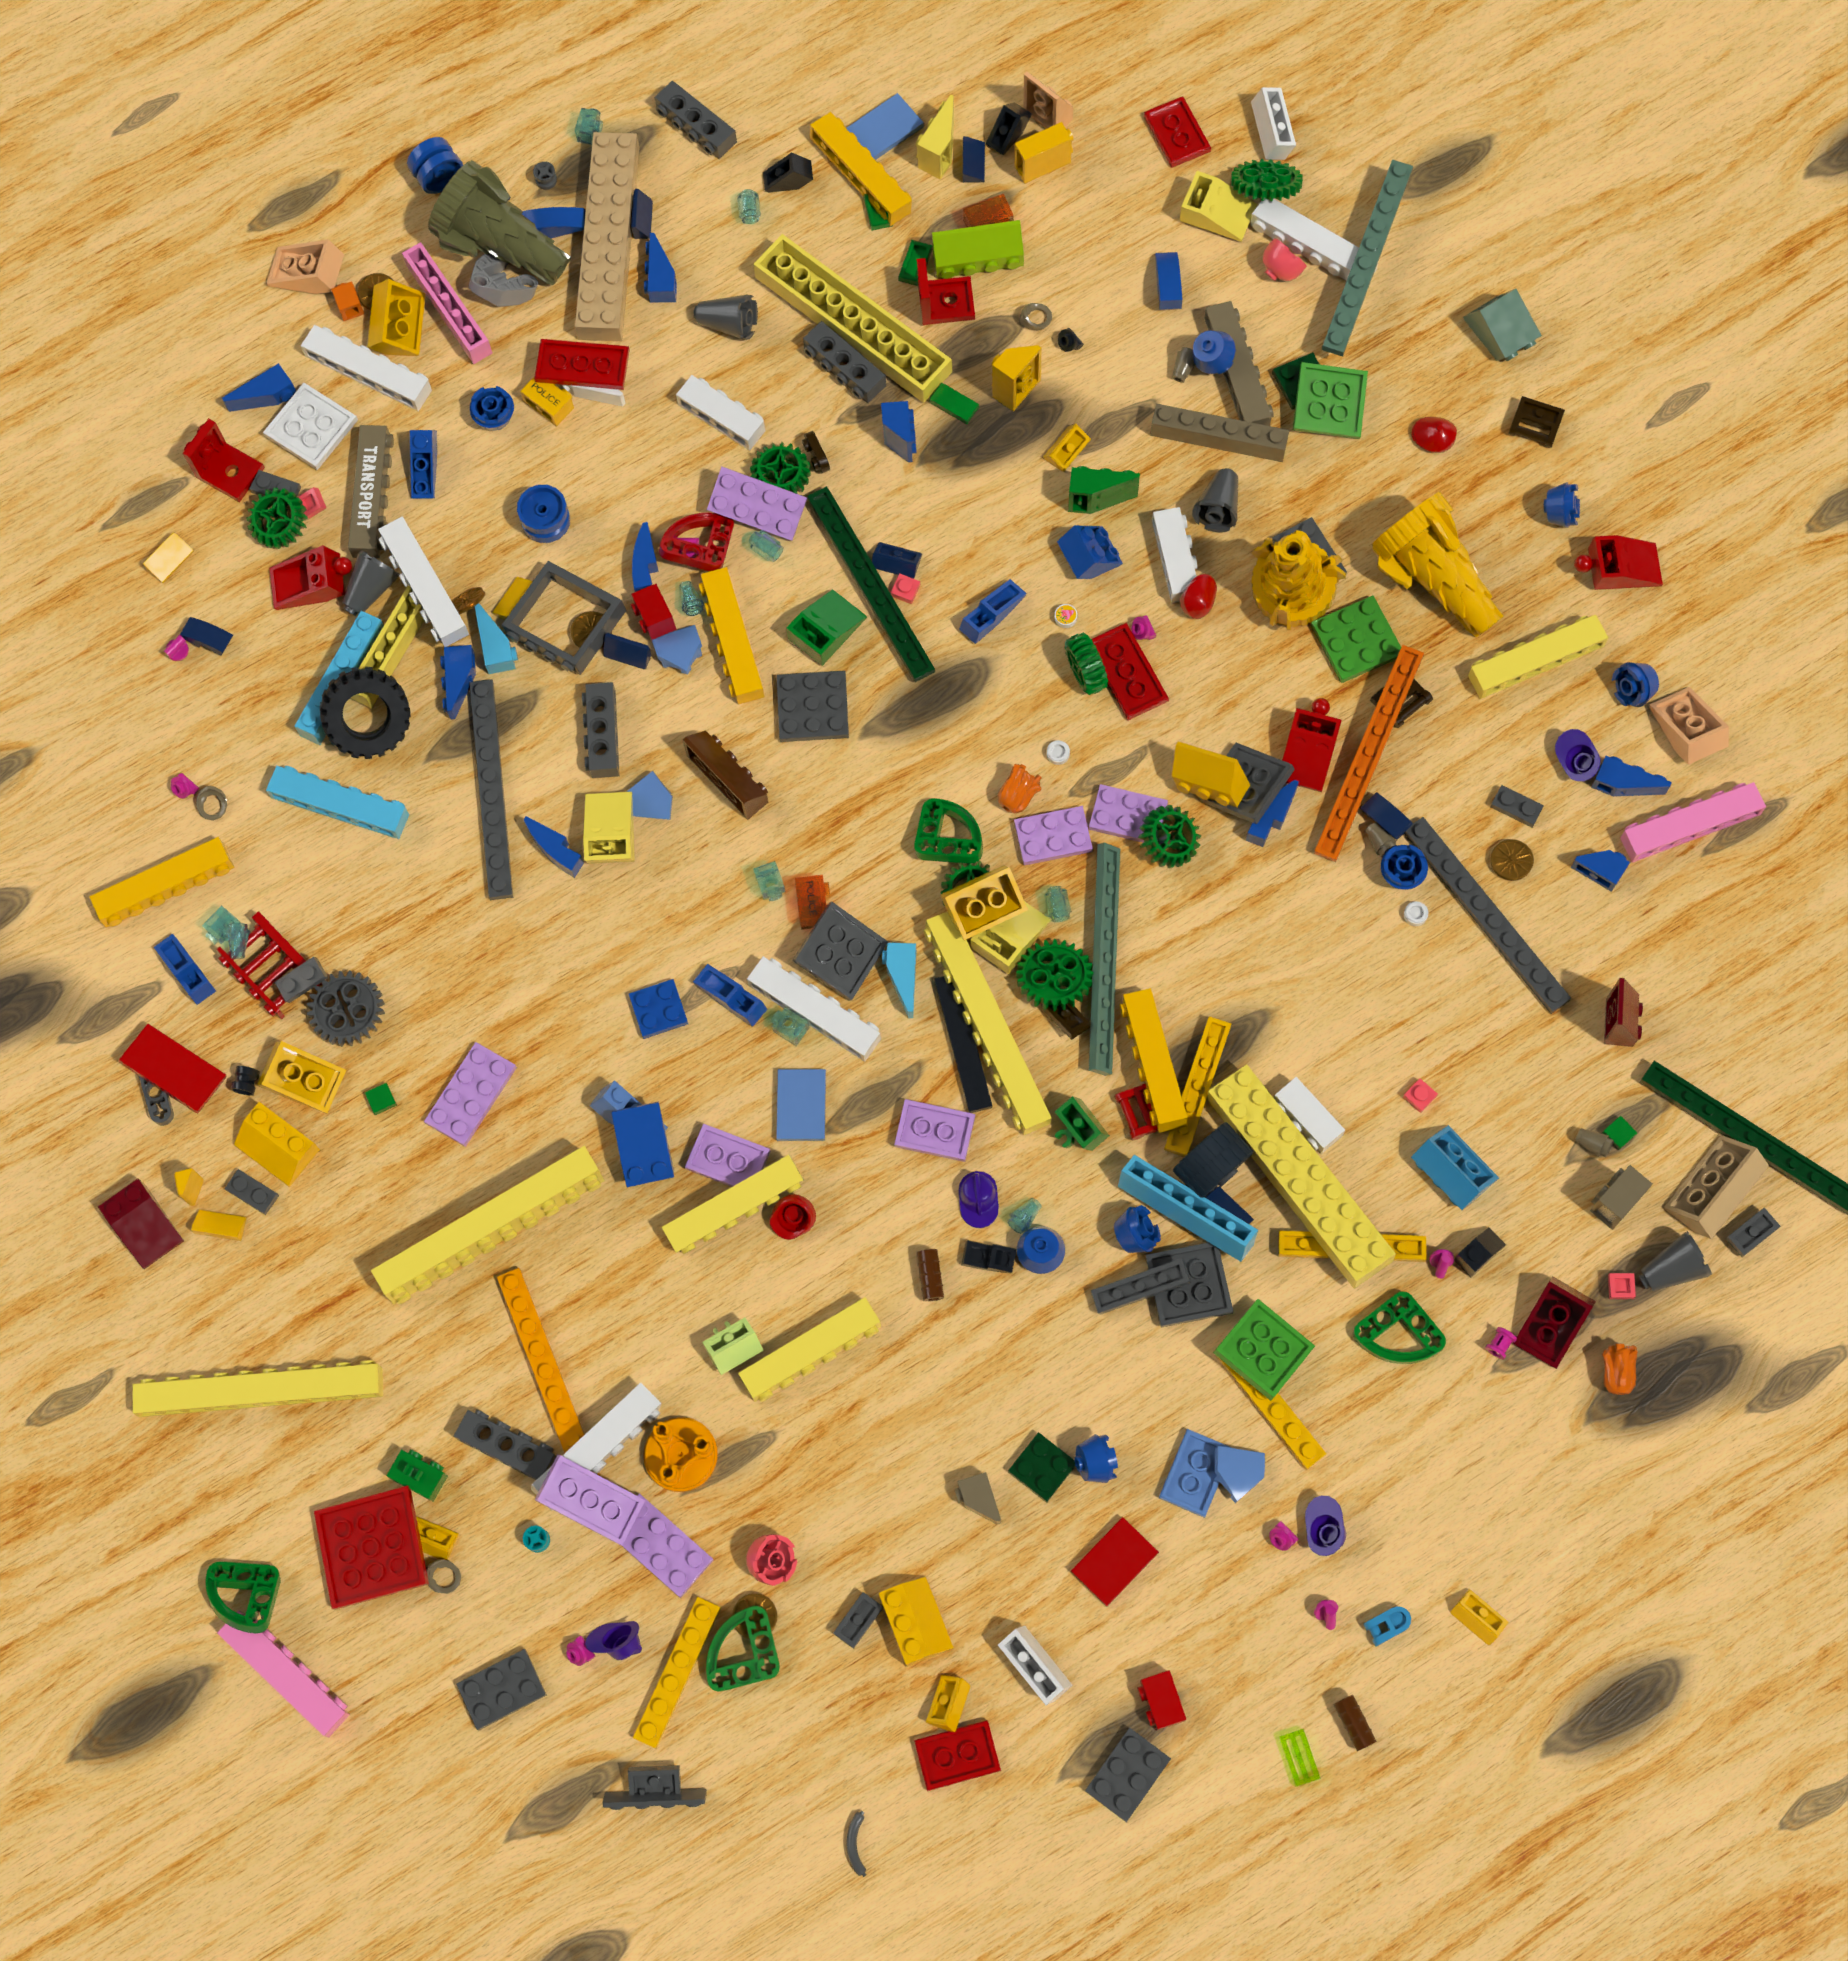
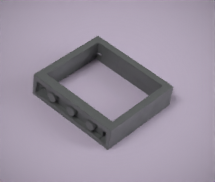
(578, 663)

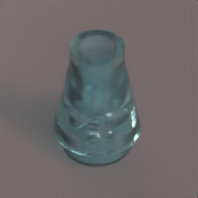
(690, 599)
(237, 938)
(1022, 1218)

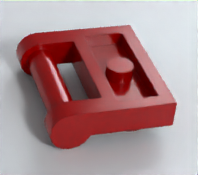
(1123, 1099)

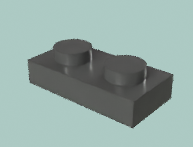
(269, 481)
(1517, 806)
(301, 979)
(251, 1192)
(1753, 1232)
(858, 1620)

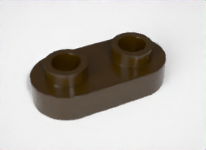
(819, 458)

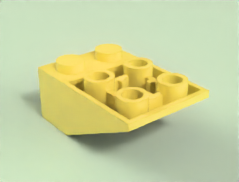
(936, 144)
(1217, 207)
(608, 828)
(1010, 939)

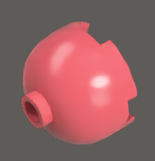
(1282, 262)
(771, 1559)

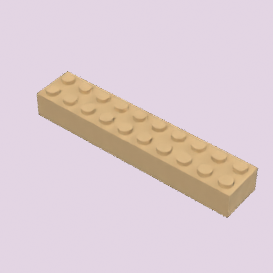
(607, 237)

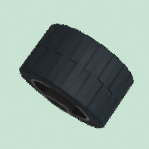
(1213, 1160)

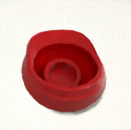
(1434, 434)
(1199, 596)
(792, 1217)

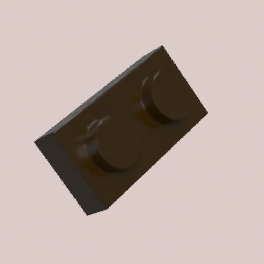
(1070, 1020)

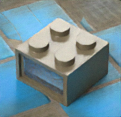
(1624, 1192)

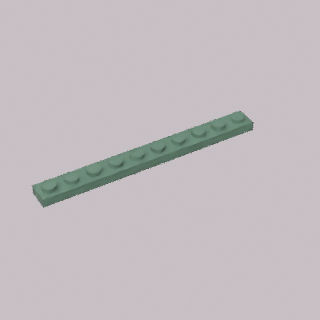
(1367, 258)
(1104, 959)

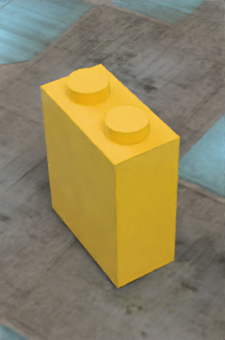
(1043, 152)

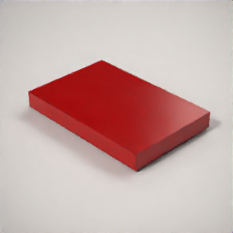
(1177, 132)
(1114, 1561)
(957, 1755)

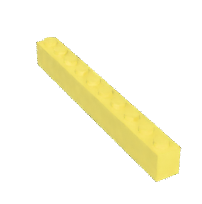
(988, 1025)
(257, 1390)

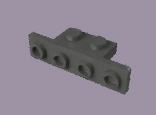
(654, 1787)

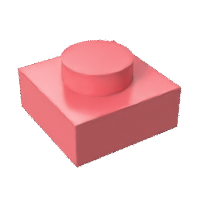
(313, 502)
(905, 588)
(1420, 1095)
(1621, 1286)

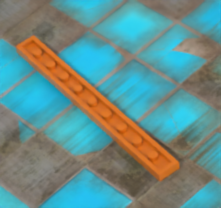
(1369, 753)

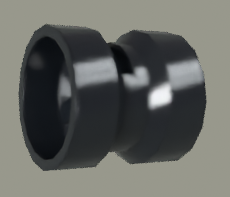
(245, 1080)

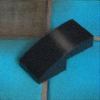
(988, 1257)

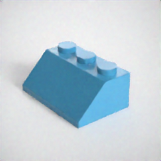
(1454, 1167)

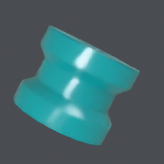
(532, 1536)

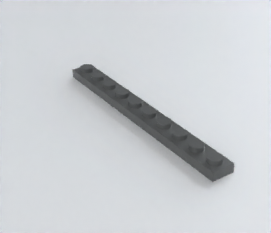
(491, 790)
(1488, 916)

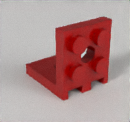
(933, 296)
(213, 459)

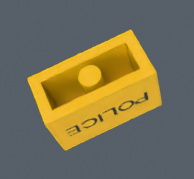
(548, 400)

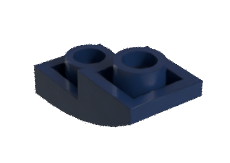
(207, 635)
(1386, 816)

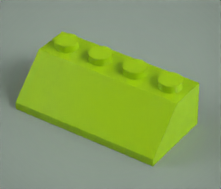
(978, 249)

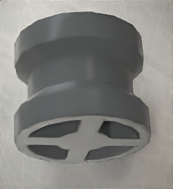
(542, 170)

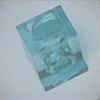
(587, 123)
(769, 874)
(218, 924)
(791, 1033)

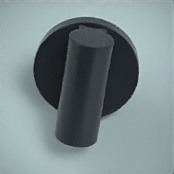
(1069, 341)

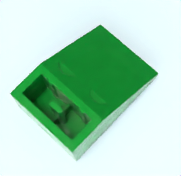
(1099, 489)
(825, 626)

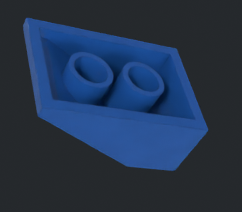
(642, 1144)

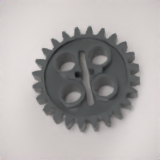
(326, 1017)

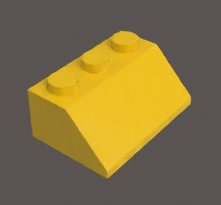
(396, 319)
(1015, 374)
(1209, 775)
(984, 902)
(275, 1144)
(915, 1621)

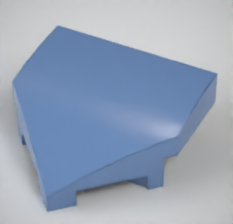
(678, 648)
(651, 798)
(1238, 1470)

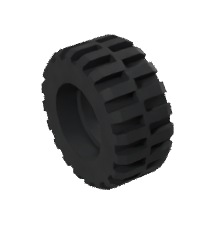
(372, 742)

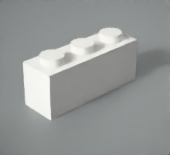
(1273, 123)
(1309, 1115)
(1035, 1665)

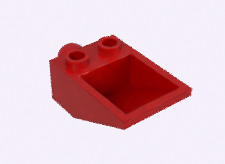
(1621, 563)
(309, 578)
(1309, 748)

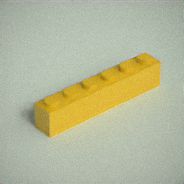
(860, 168)
(732, 636)
(162, 882)
(1154, 1061)

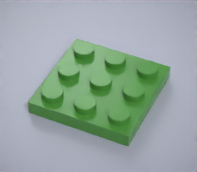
(1330, 400)
(1357, 639)
(1264, 1349)

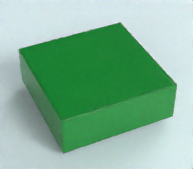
(380, 1098)
(1620, 1132)

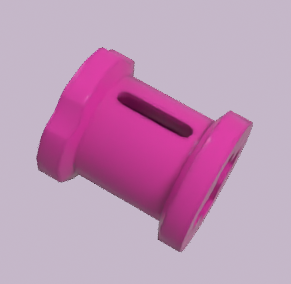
(1501, 1343)

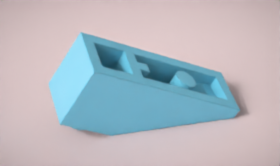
(496, 647)
(901, 968)

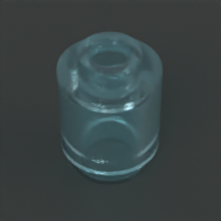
(749, 206)
(765, 545)
(1057, 904)

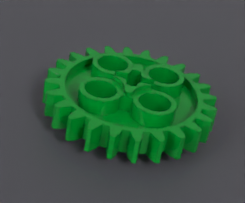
(1266, 180)
(1049, 991)

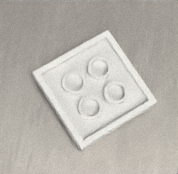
(310, 426)

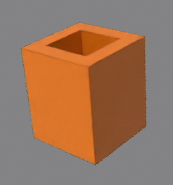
(347, 301)

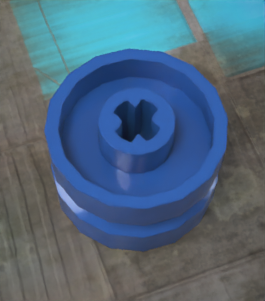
(433, 164)
(543, 513)

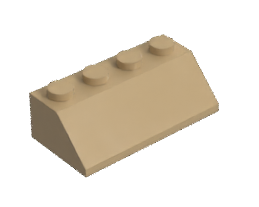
(1717, 1186)

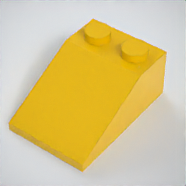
(301, 1077)

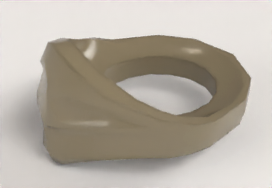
(1024, 319)
(201, 798)
(430, 1569)

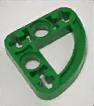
(933, 839)
(1405, 1315)
(258, 1587)
(753, 1664)

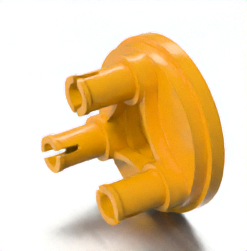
(680, 1454)

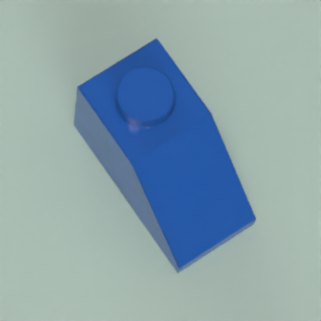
(1602, 867)

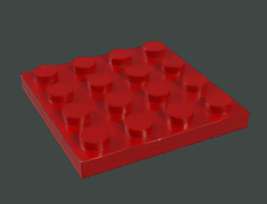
(371, 1547)

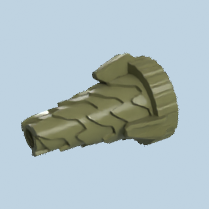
(478, 215)

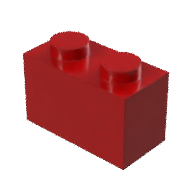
(654, 612)
(1162, 1700)

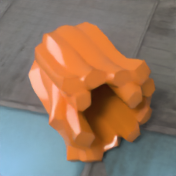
(1018, 789)
(1620, 1369)

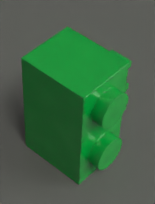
(1080, 1125)
(419, 1476)

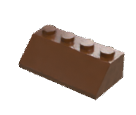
(725, 773)

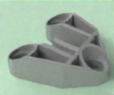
(494, 287)

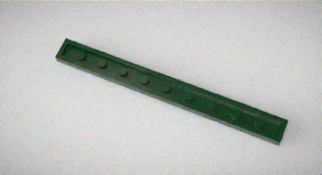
(871, 584)
(1740, 1129)

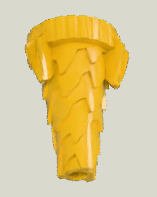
(1429, 551)
(1294, 587)

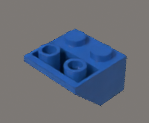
(899, 428)
(1089, 551)

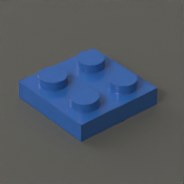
(658, 1009)

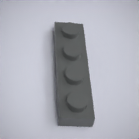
(1141, 1286)

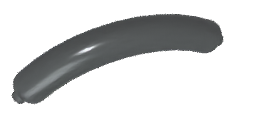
(852, 1844)

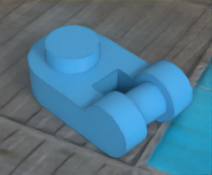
(1397, 1621)

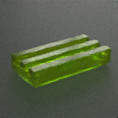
(1306, 1779)

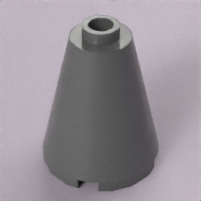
(729, 315)
(1219, 502)
(367, 583)
(1675, 1265)

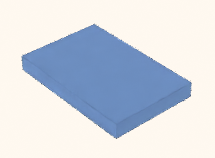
(886, 126)
(801, 1104)
(1192, 1474)

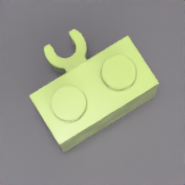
(732, 1345)

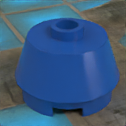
(1213, 352)
(491, 408)
(1562, 505)
(1635, 683)
(1404, 867)
(1136, 1230)
(1040, 1249)
(1096, 1459)

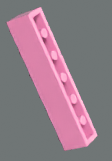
(447, 303)
(1693, 821)
(288, 1677)

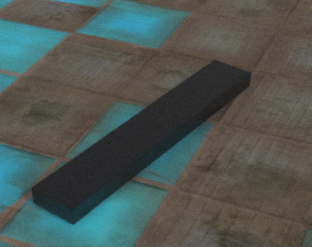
(964, 1049)

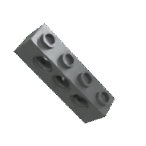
(691, 109)
(824, 337)
(607, 764)
(469, 1434)

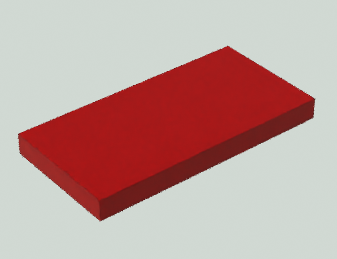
(582, 364)
(1129, 672)
(172, 1068)

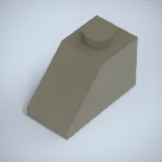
(978, 1497)

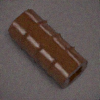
(930, 1275)
(1354, 1722)

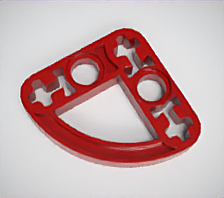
(705, 554)

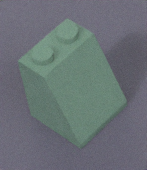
(1504, 325)

